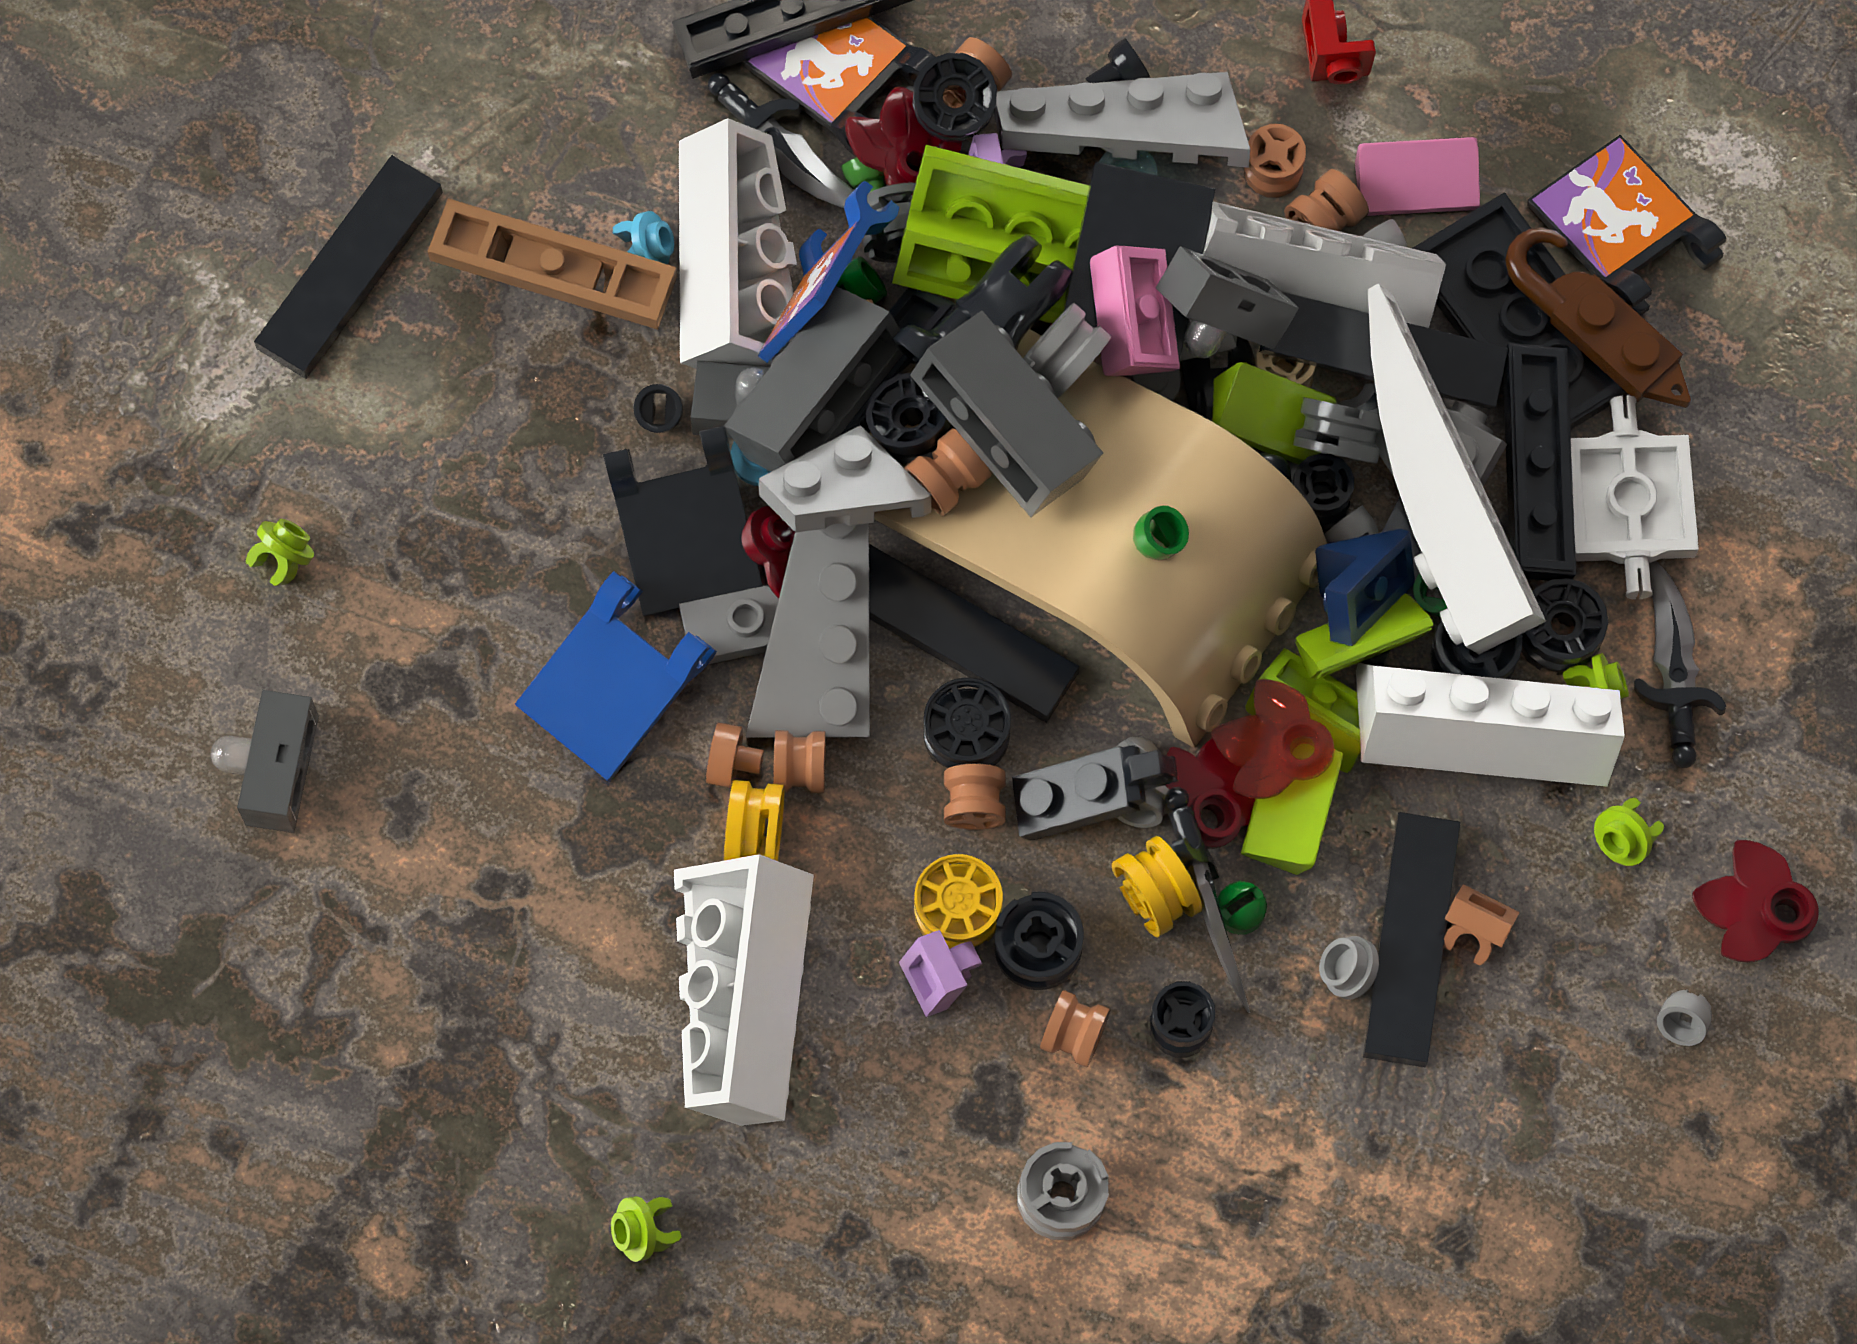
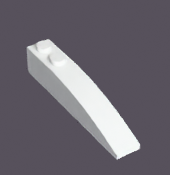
(1443, 496)

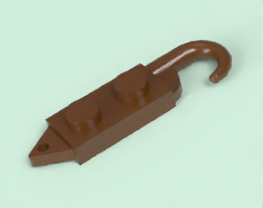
(1601, 324)

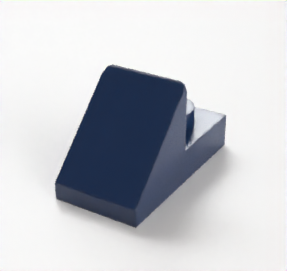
(1363, 580)

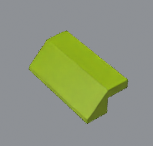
(972, 211)

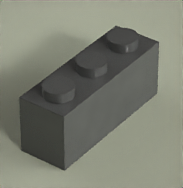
(816, 382)
(1006, 413)

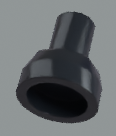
(1123, 65)

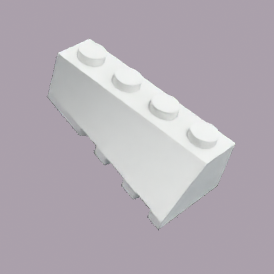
(731, 245)
(1324, 261)
(1488, 725)
(742, 984)

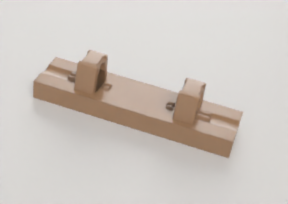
(552, 263)

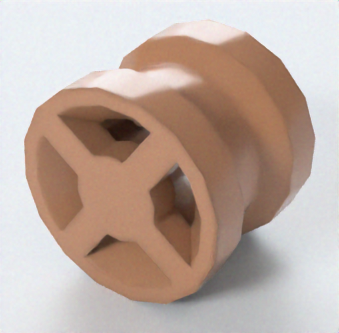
(1276, 146)
(800, 760)
(974, 796)
(1075, 1028)

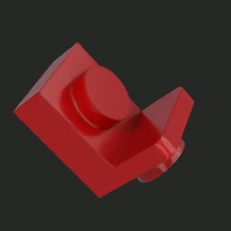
(1327, 45)

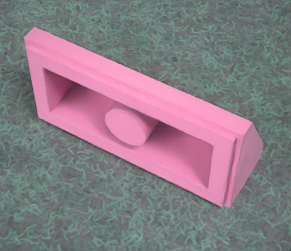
(1419, 175)
(1134, 311)

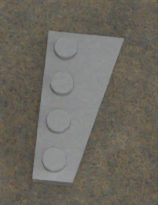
(1147, 114)
(819, 640)

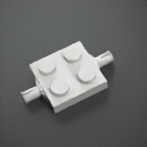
(1633, 498)

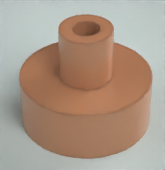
(729, 755)

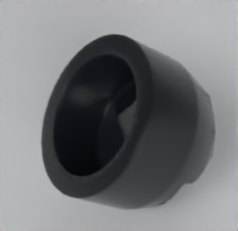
(645, 408)

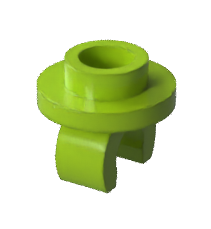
(287, 544)
(1601, 676)
(1625, 834)
(635, 1228)

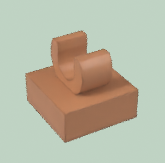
(1482, 917)

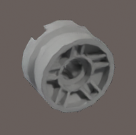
(1066, 349)
(1059, 1216)

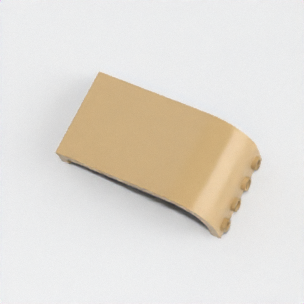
(1178, 622)

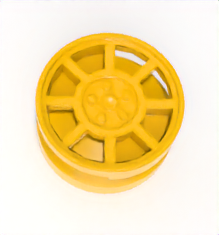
(747, 817)
(1157, 886)
(958, 900)

